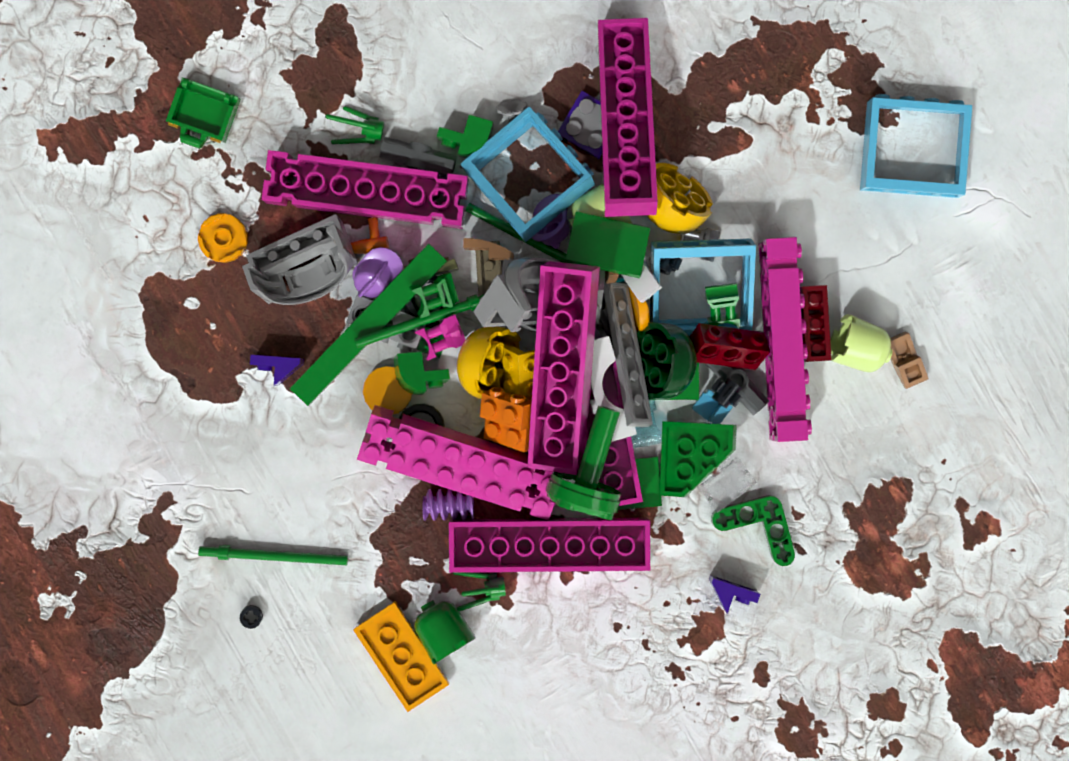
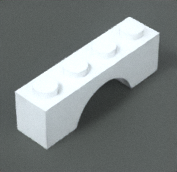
(602, 358)

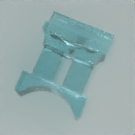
(647, 435)

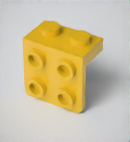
(518, 371)

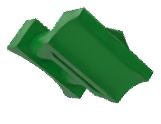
(443, 287)
(722, 296)

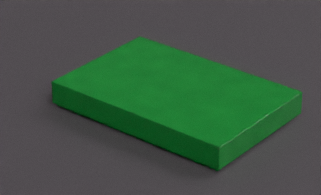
(607, 244)
(649, 483)

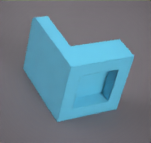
(710, 409)

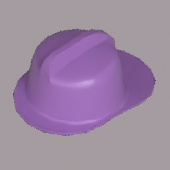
(554, 231)
(376, 271)

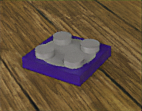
(583, 125)

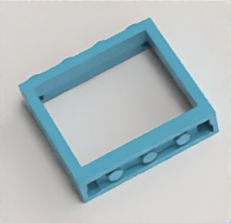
(503, 139)
(869, 183)
(707, 248)

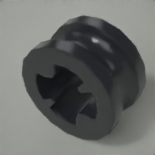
(246, 622)

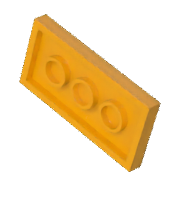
(401, 656)

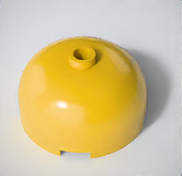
(674, 210)
(479, 356)

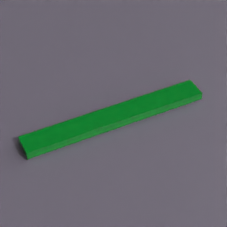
(374, 318)

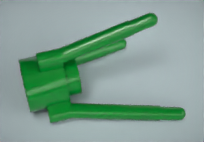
(371, 127)
(493, 588)

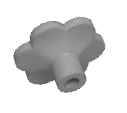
(511, 108)

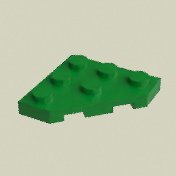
(692, 454)

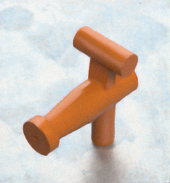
(375, 241)

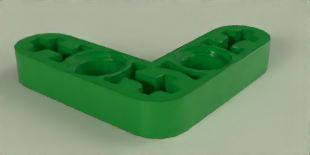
(760, 515)

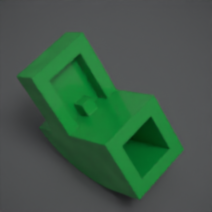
(474, 137)
(413, 378)

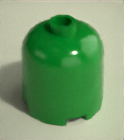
(442, 629)

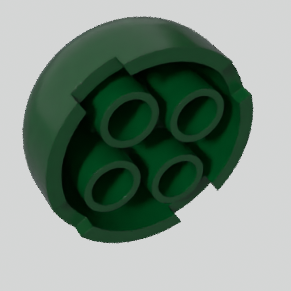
(674, 361)

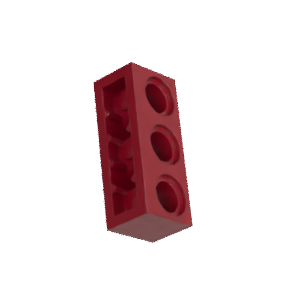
(817, 323)
(729, 346)

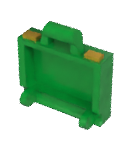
(202, 112)

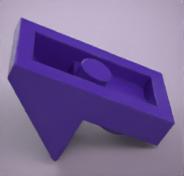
(283, 366)
(727, 590)

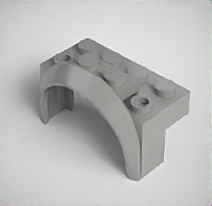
(308, 282)
(505, 300)

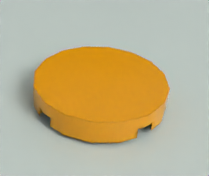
(222, 238)
(640, 312)
(384, 390)

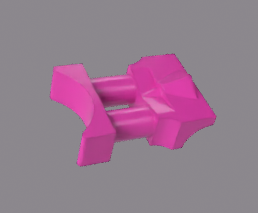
(451, 332)

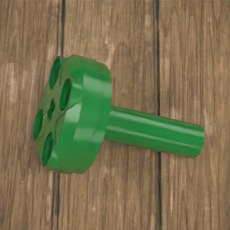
(584, 491)

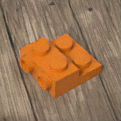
(506, 418)

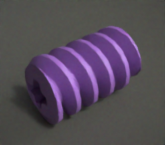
(447, 504)

